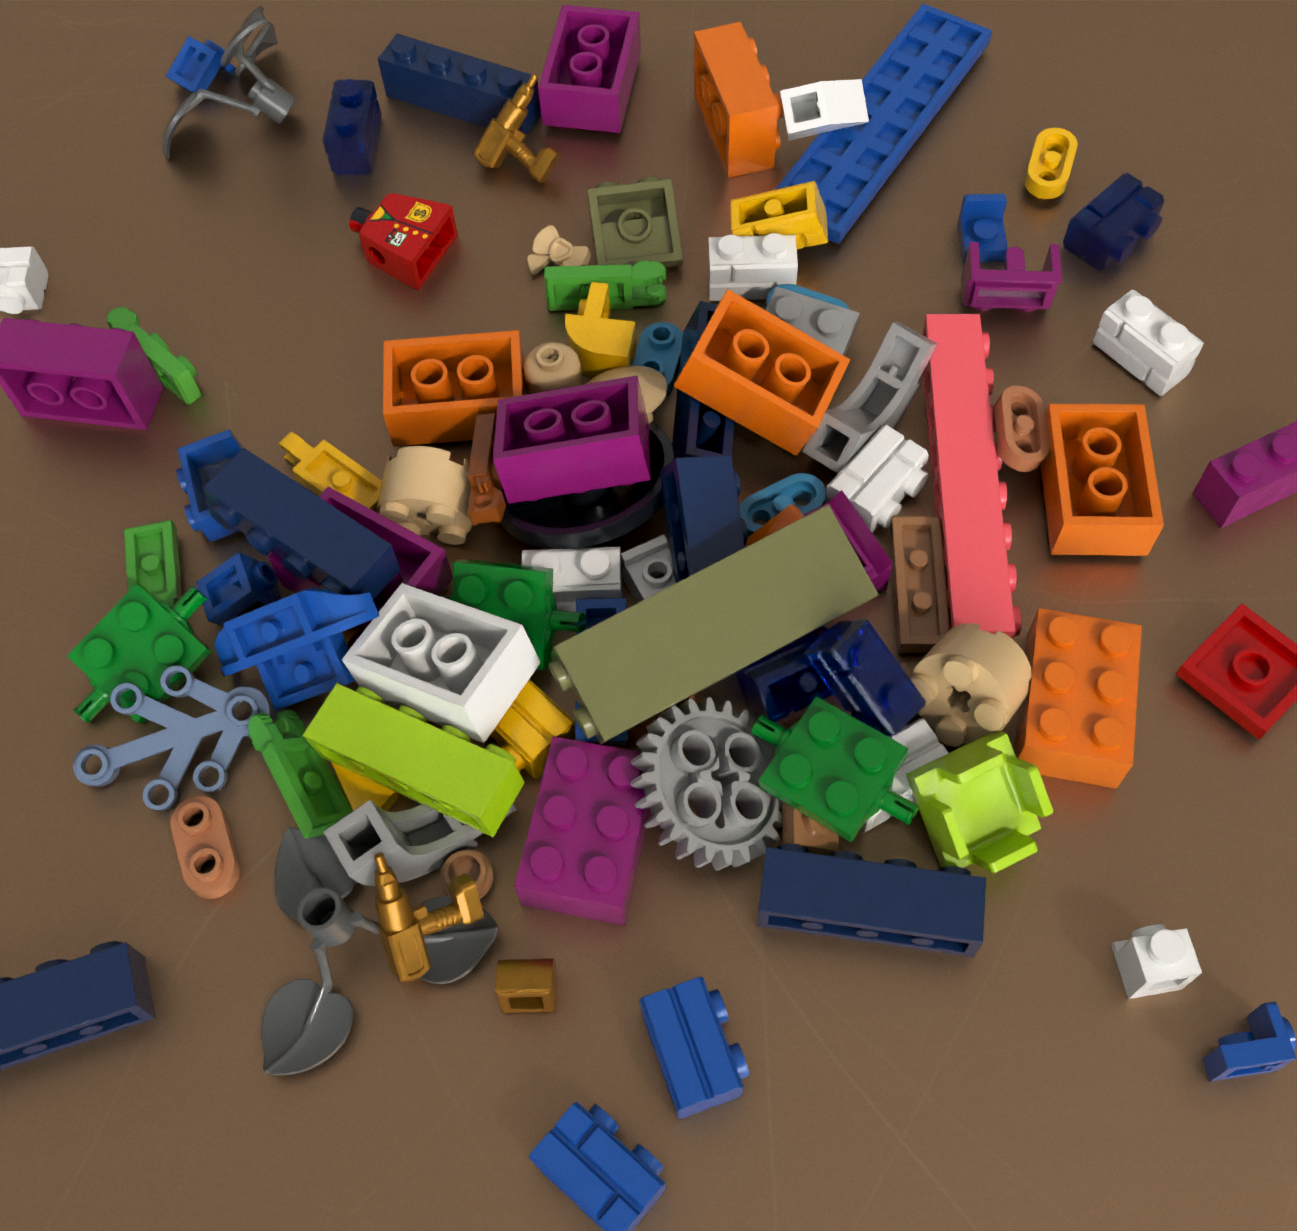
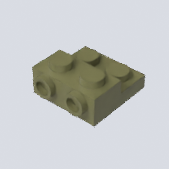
(635, 223)

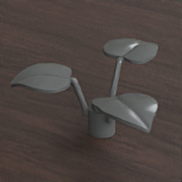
(265, 93)
(306, 1021)

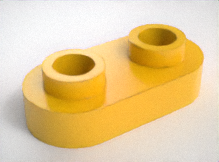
(1051, 163)

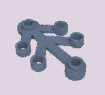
(181, 734)

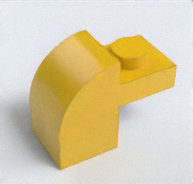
(596, 338)

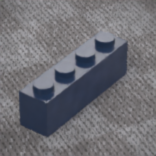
(452, 82)
(697, 427)
(702, 512)
(299, 528)
(872, 900)
(73, 1002)

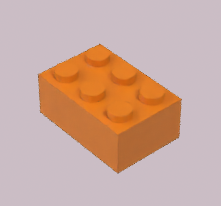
(736, 99)
(762, 373)
(445, 381)
(1100, 481)
(1080, 698)

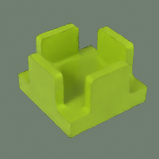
(981, 804)

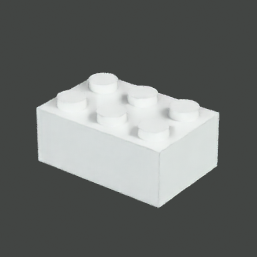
(443, 660)

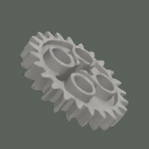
(709, 782)

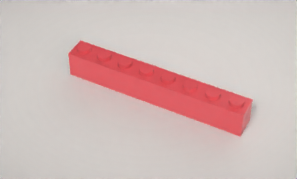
(966, 476)

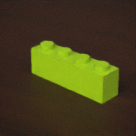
(416, 758)

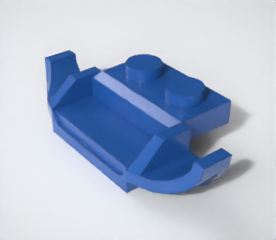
(295, 643)

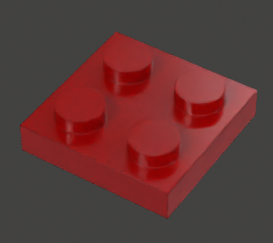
(1245, 671)

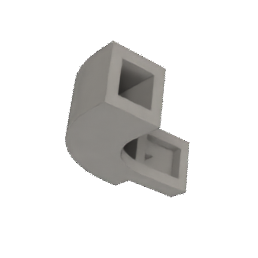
(877, 399)
(411, 841)

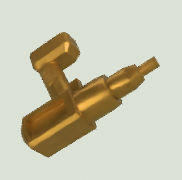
(505, 137)
(404, 927)

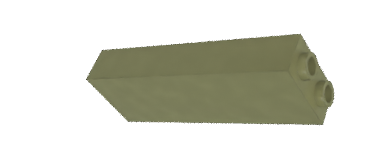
(710, 625)

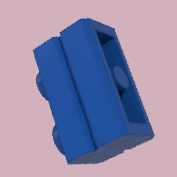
(692, 1046)
(598, 1170)

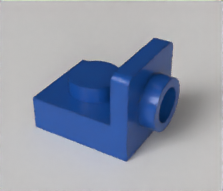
(197, 65)
(983, 222)
(237, 586)
(1255, 1052)

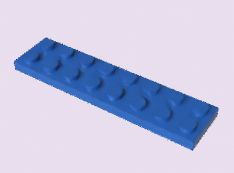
(901, 100)

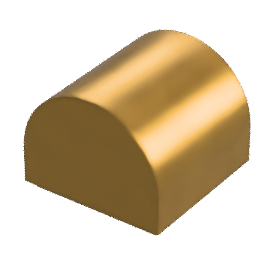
(526, 985)

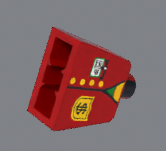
(405, 236)

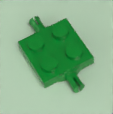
(518, 595)
(136, 647)
(834, 769)

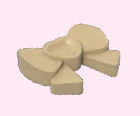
(551, 247)

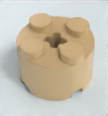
(427, 493)
(971, 683)

